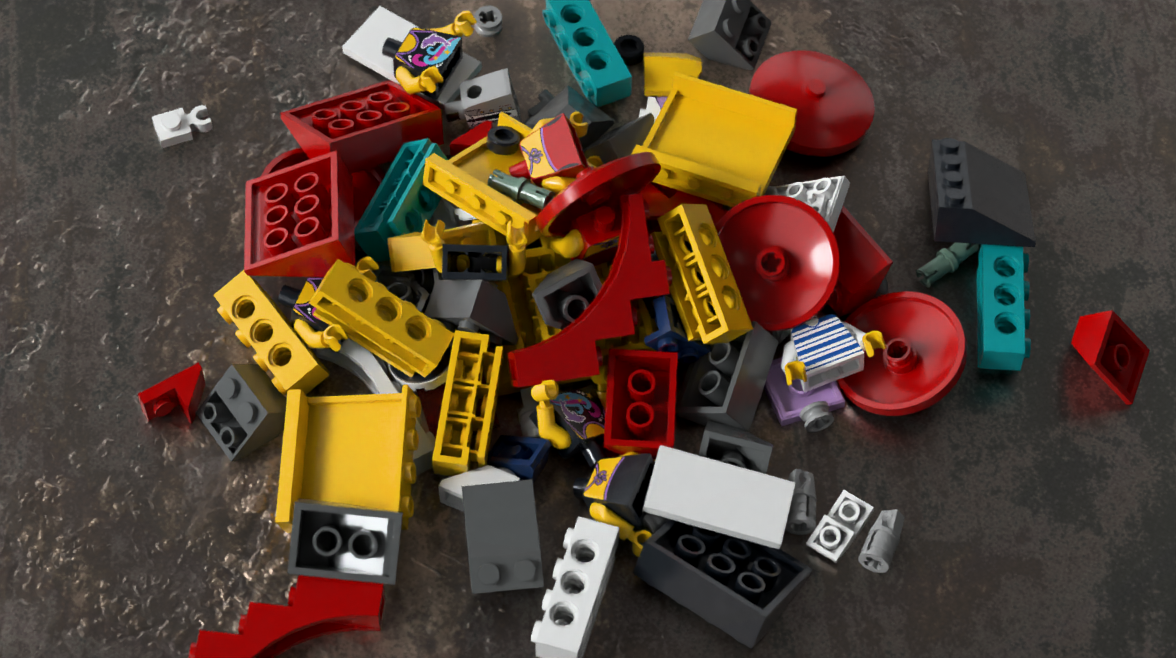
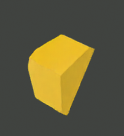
(661, 67)

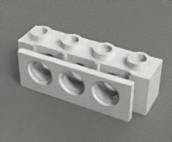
(577, 590)

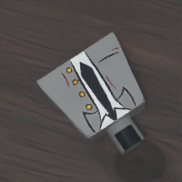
(484, 100)

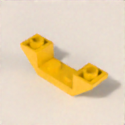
(412, 253)

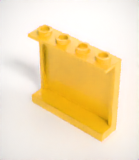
(718, 141)
(465, 183)
(349, 452)

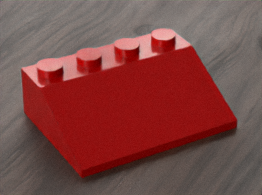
(365, 125)
(300, 219)

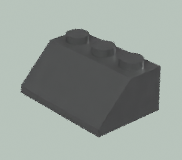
(728, 380)

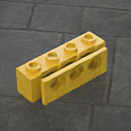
(708, 258)
(380, 320)
(270, 334)
(460, 401)

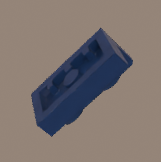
(671, 333)

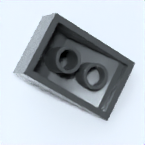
(502, 536)
(344, 541)

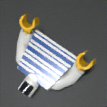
(826, 351)

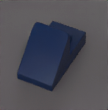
(520, 455)

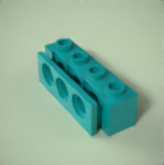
(588, 50)
(400, 201)
(1001, 307)

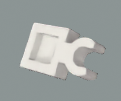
(177, 126)

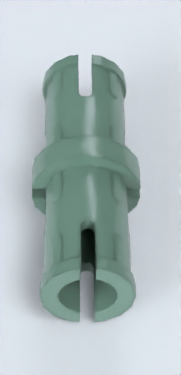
(520, 189)
(945, 261)

